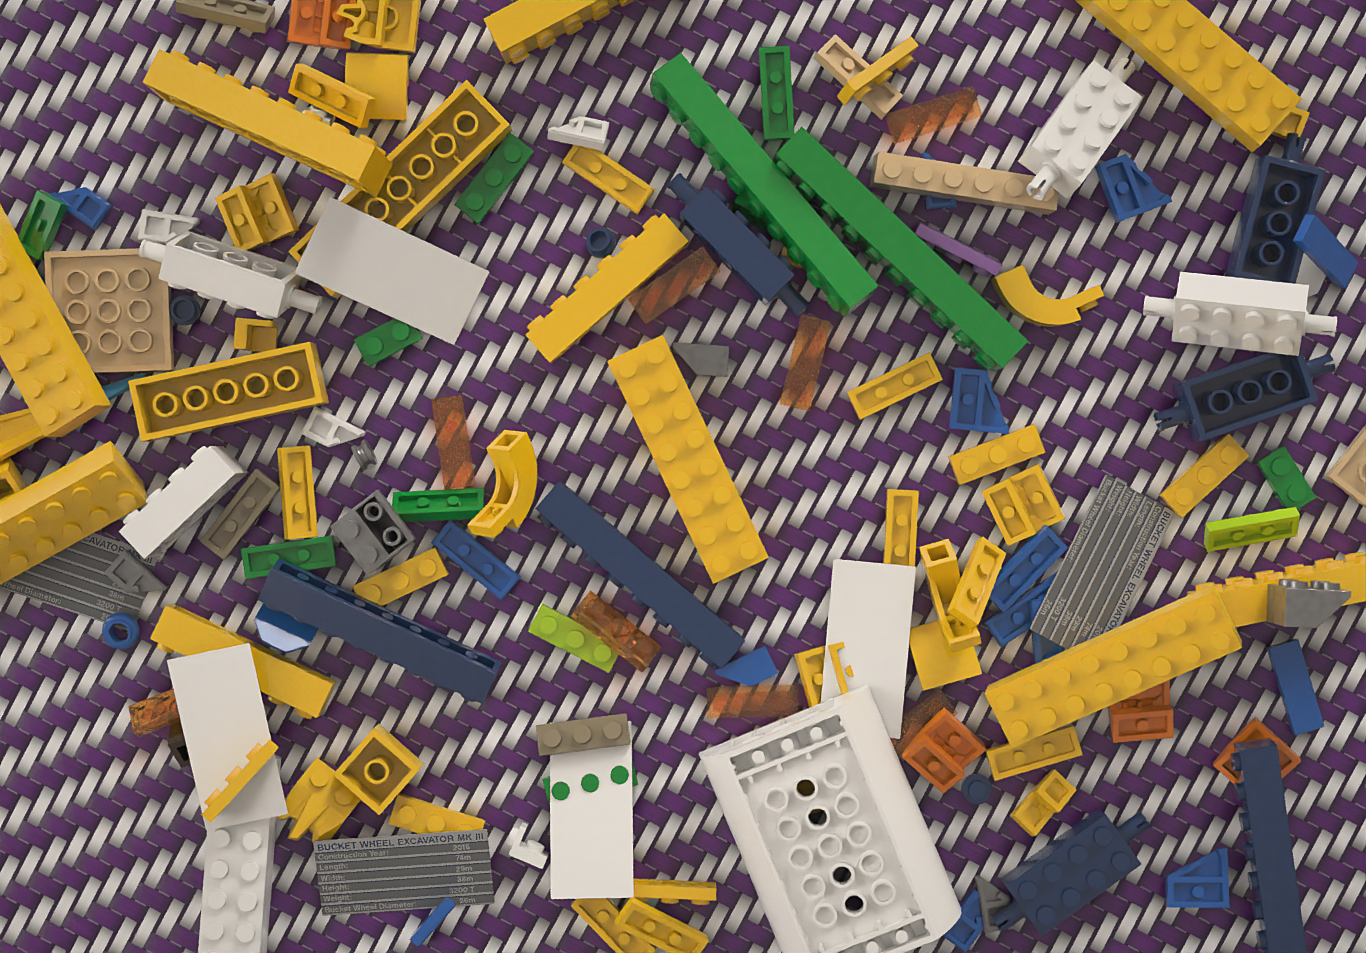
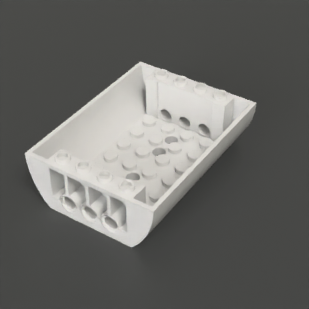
(868, 829)

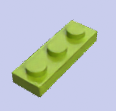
(1251, 529)
(572, 637)

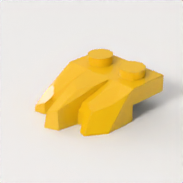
(383, 23)
(318, 803)

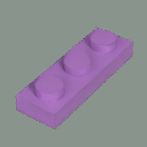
(957, 250)

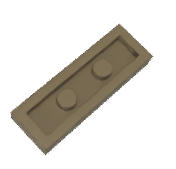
(238, 13)
(240, 514)
(583, 734)

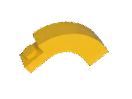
(1031, 306)
(515, 484)
(942, 580)

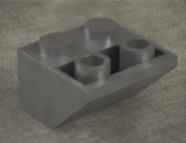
(373, 532)
(1301, 605)

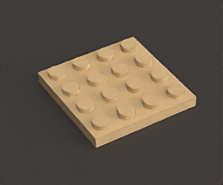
(114, 308)

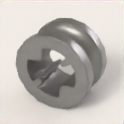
(364, 454)

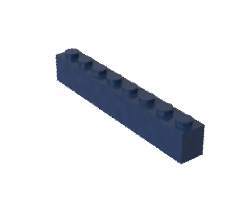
(640, 574)
(379, 631)
(1268, 846)

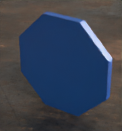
(282, 630)

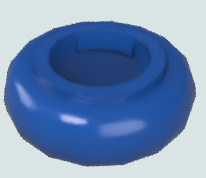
(110, 636)

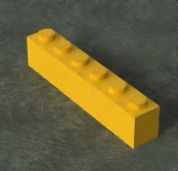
(607, 288)
(277, 675)

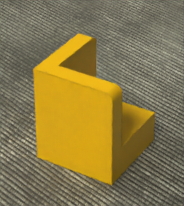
(255, 335)

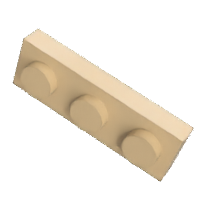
(845, 64)

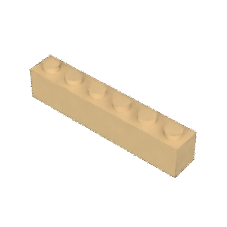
(959, 183)

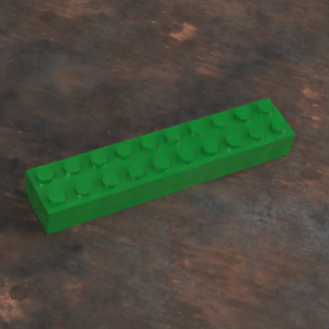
(899, 252)

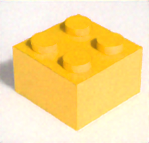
(378, 769)

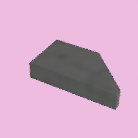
(704, 359)
(133, 575)
(991, 902)

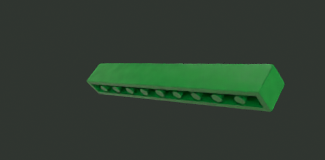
(762, 184)

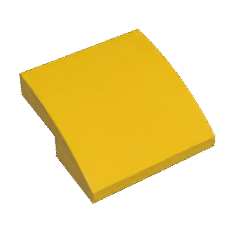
(382, 78)
(257, 213)
(1023, 504)
(934, 658)
(811, 668)

